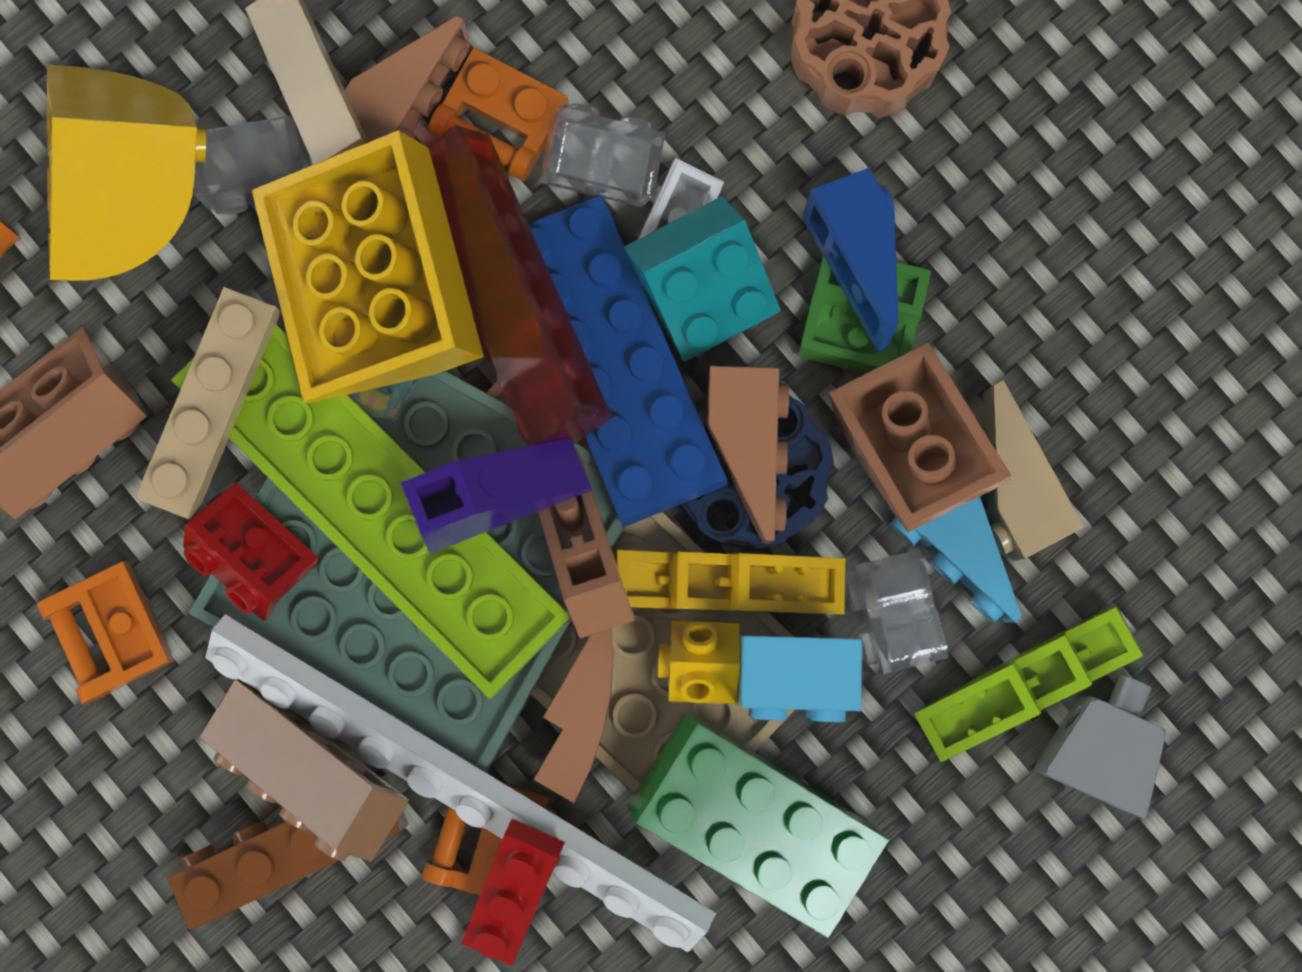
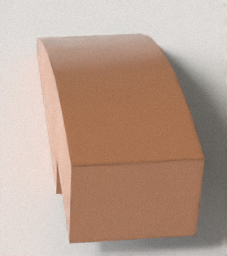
(582, 714)

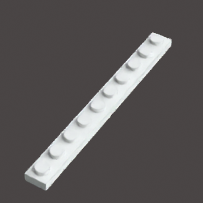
(453, 781)

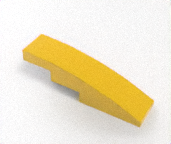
(733, 582)

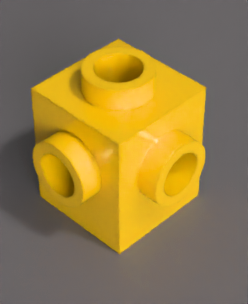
(701, 662)

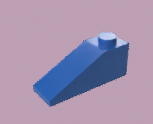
(857, 237)

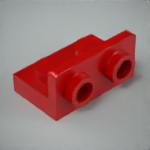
(246, 551)

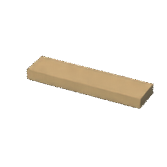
(306, 78)

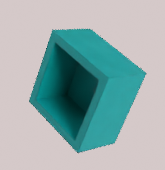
(703, 278)

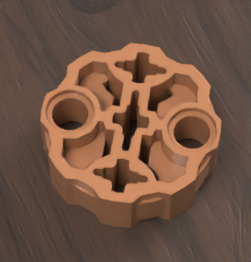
(900, 31)

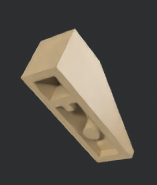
(1032, 506)

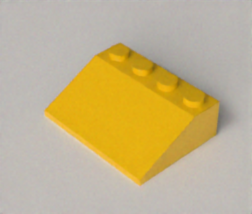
(366, 270)

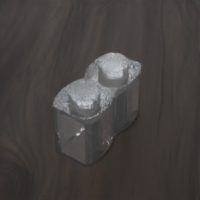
(896, 612)

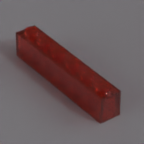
(514, 295)

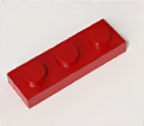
(512, 891)

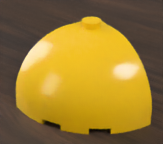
(115, 170)

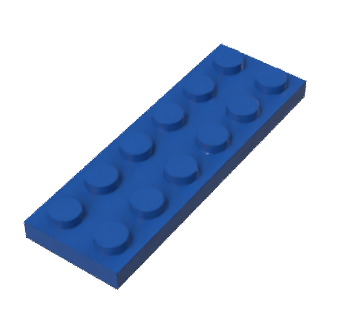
(655, 444)

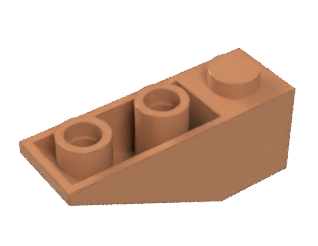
(408, 82)
(744, 430)

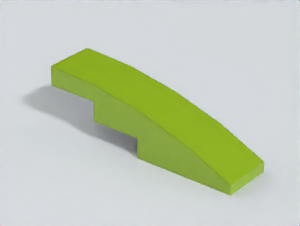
(1028, 683)

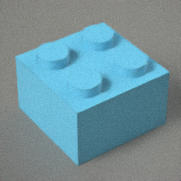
(800, 674)

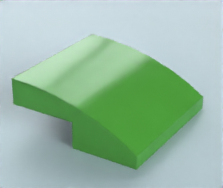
(837, 335)

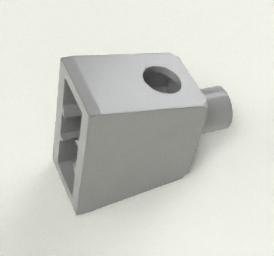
(1108, 749)

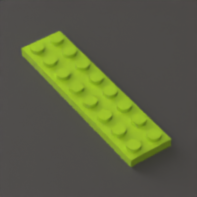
(348, 483)

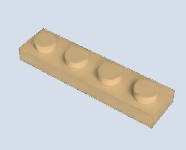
(208, 404)

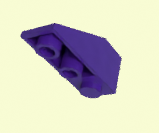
(492, 490)

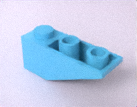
(968, 553)

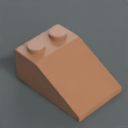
(917, 438)

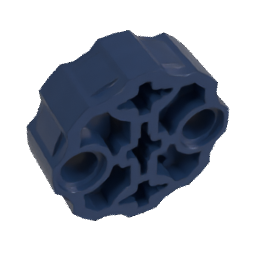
(805, 447)

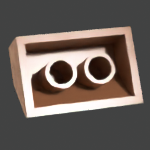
(60, 420)

